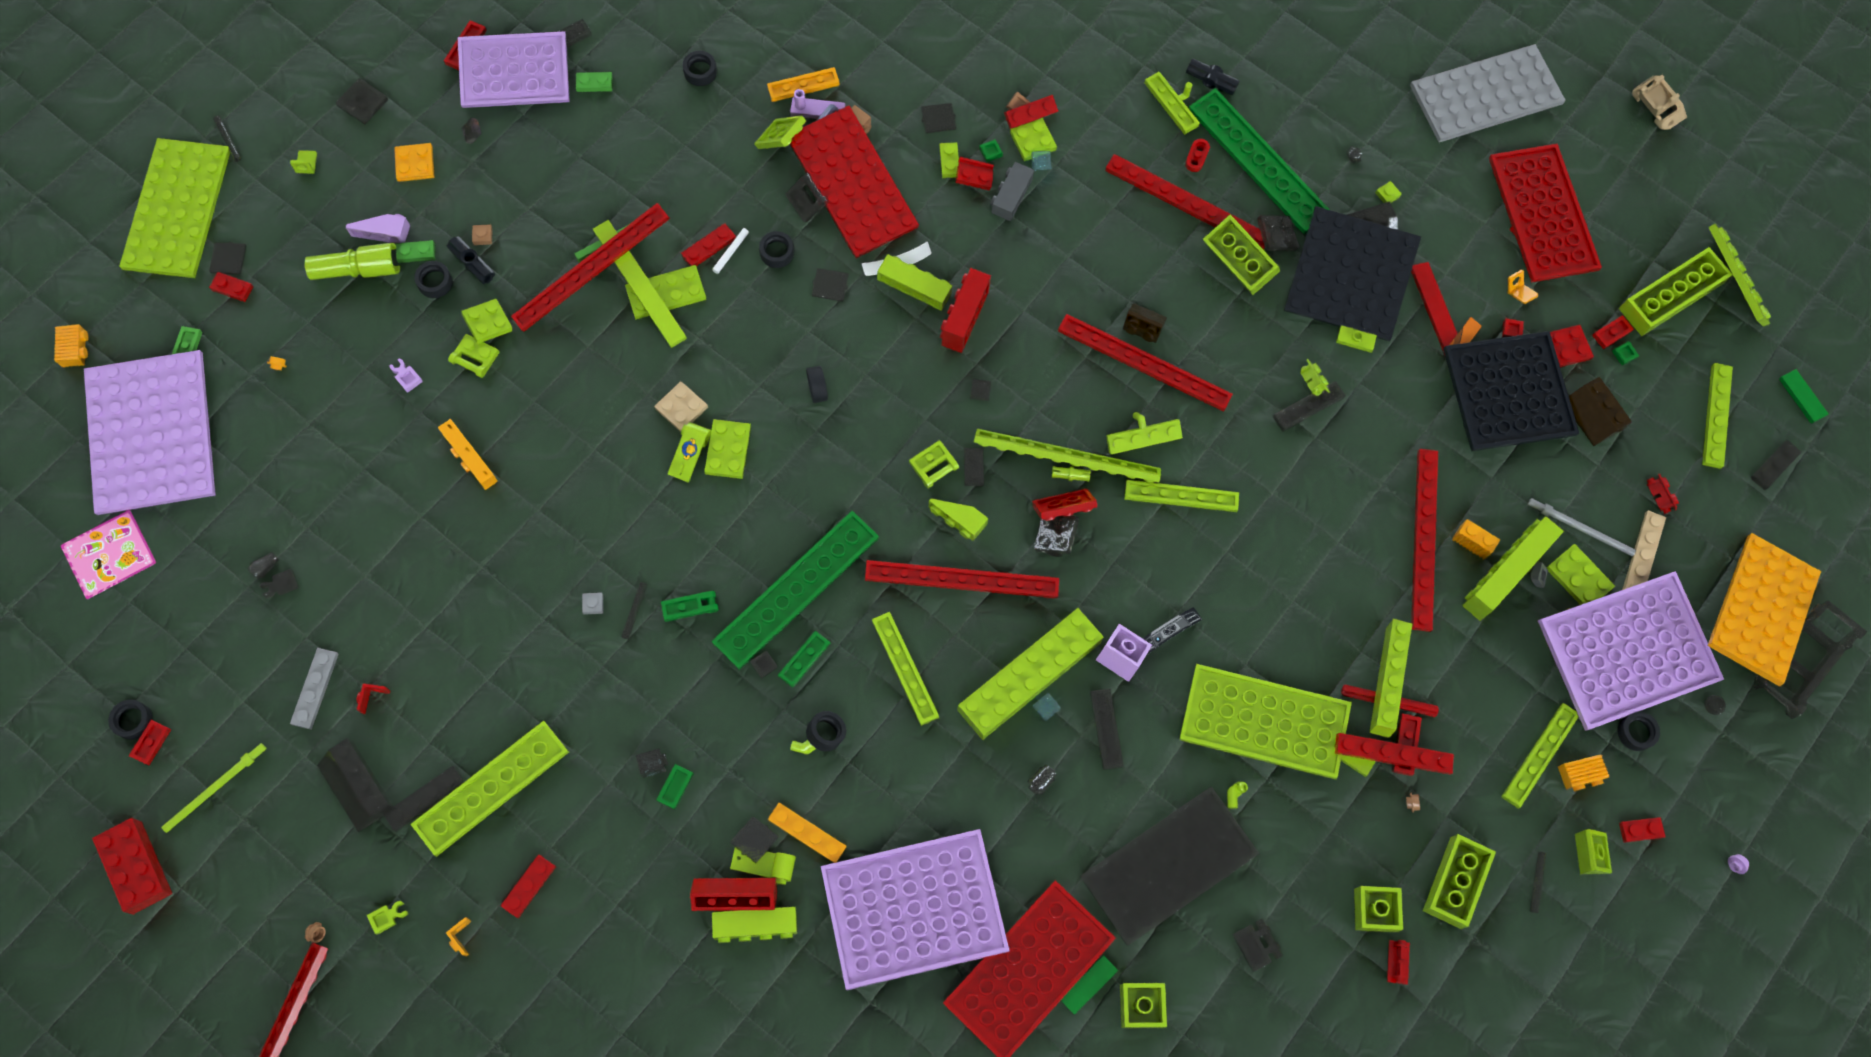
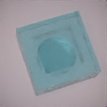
(1041, 160)
(1046, 707)

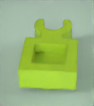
(384, 917)

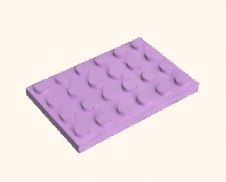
(513, 69)

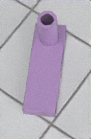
(810, 107)

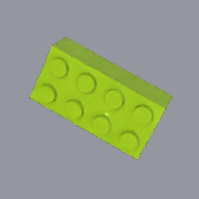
(1241, 254)
(1459, 881)

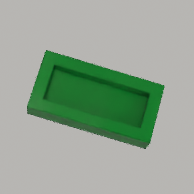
(674, 787)

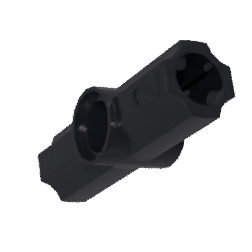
(1212, 76)
(476, 266)

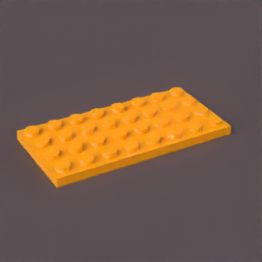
(1764, 609)

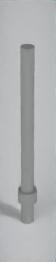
(1548, 510)

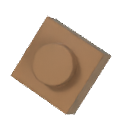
(1017, 101)
(482, 234)

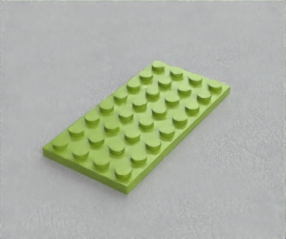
(175, 208)
(1265, 721)

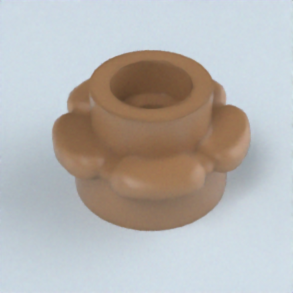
(1413, 802)
(315, 932)

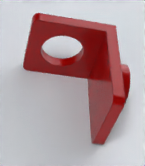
(363, 696)

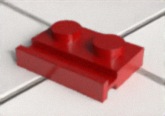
(974, 173)

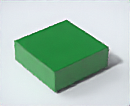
(991, 150)
(1625, 353)

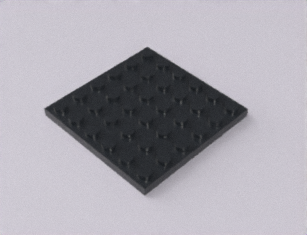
(1352, 273)
(1510, 391)

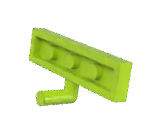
(1173, 102)
(1144, 435)

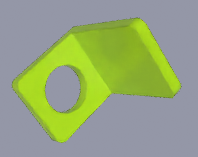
(305, 162)

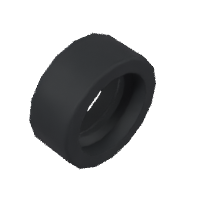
(699, 56)
(776, 236)
(428, 267)
(817, 384)
(117, 712)
(1646, 719)
(835, 721)

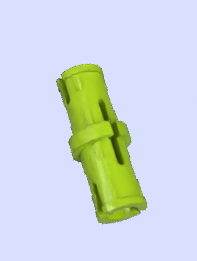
(1071, 473)

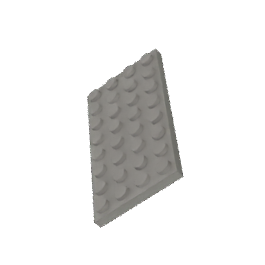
(1487, 93)

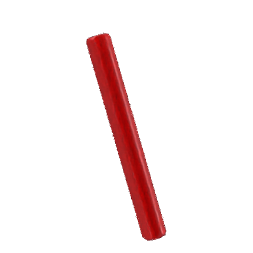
(1405, 704)

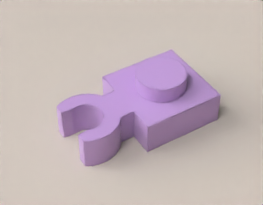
(406, 376)

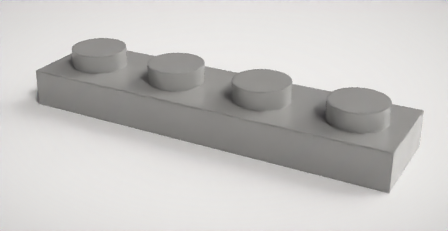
(314, 688)

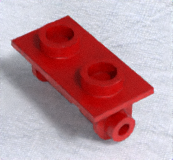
(1661, 487)
(1398, 962)

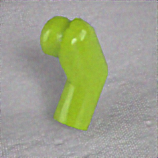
(805, 748)
(1234, 792)

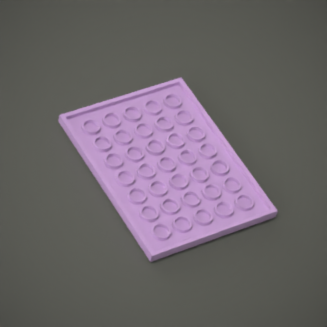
(148, 432)
(1630, 650)
(914, 909)

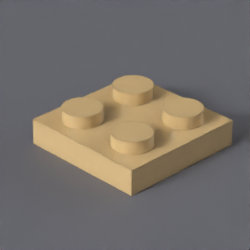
(681, 406)

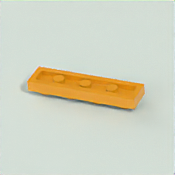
(808, 83)
(807, 833)

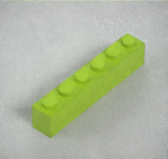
(1391, 678)

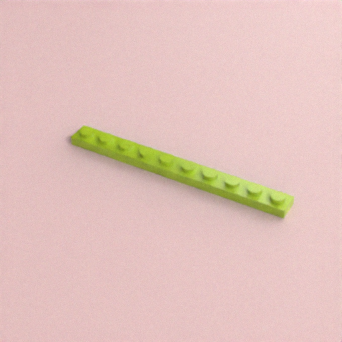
(1062, 454)

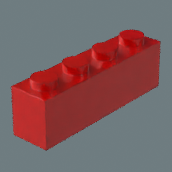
(733, 894)

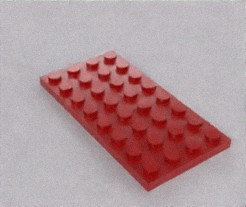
(854, 181)
(1544, 213)
(1019, 988)

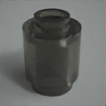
(1042, 779)

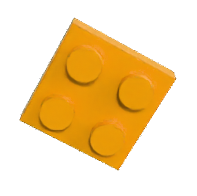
(414, 162)

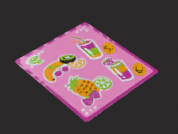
(108, 554)

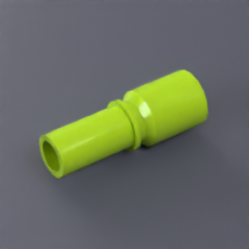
(365, 261)

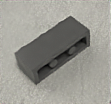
(1012, 191)

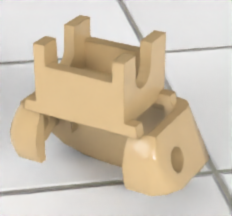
(1660, 98)

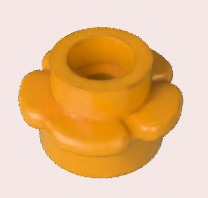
(277, 363)

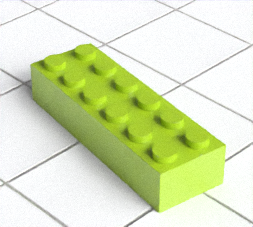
(1675, 291)
(1511, 567)

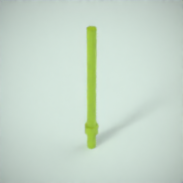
(246, 760)

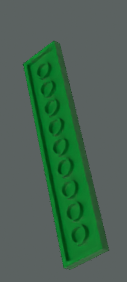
(1257, 158)
(795, 590)

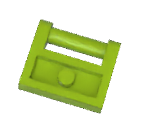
(479, 352)
(930, 459)

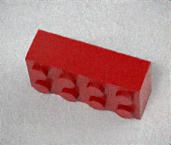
(965, 310)
(132, 866)

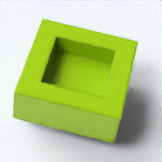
(1388, 193)

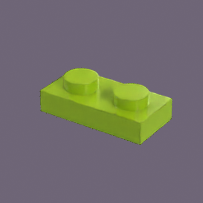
(949, 159)

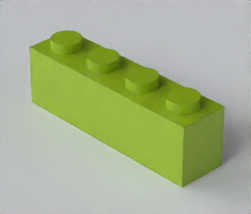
(914, 282)
(754, 923)

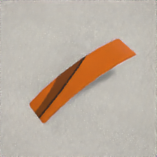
(1467, 332)

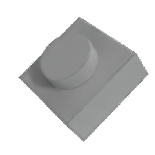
(592, 603)

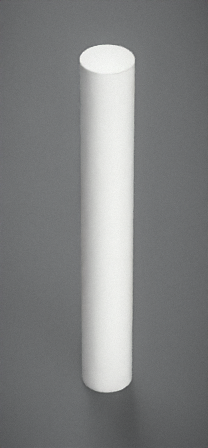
(729, 252)

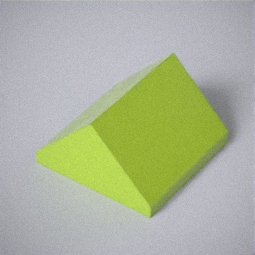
(1593, 852)

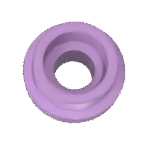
(1738, 864)

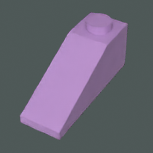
(381, 228)

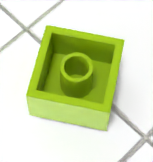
(1378, 909)
(1143, 1005)

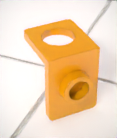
(1519, 290)
(455, 943)

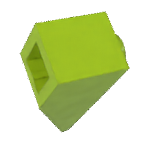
(963, 517)

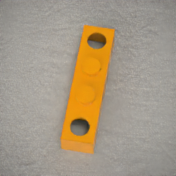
(470, 458)

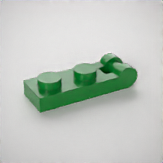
(689, 606)

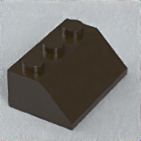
(1598, 411)

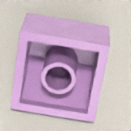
(1124, 652)

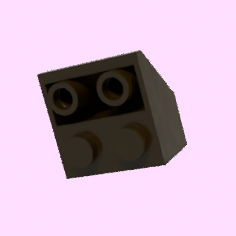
(1144, 323)

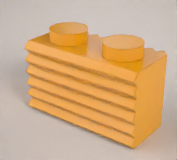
(70, 345)
(1476, 539)
(1583, 772)

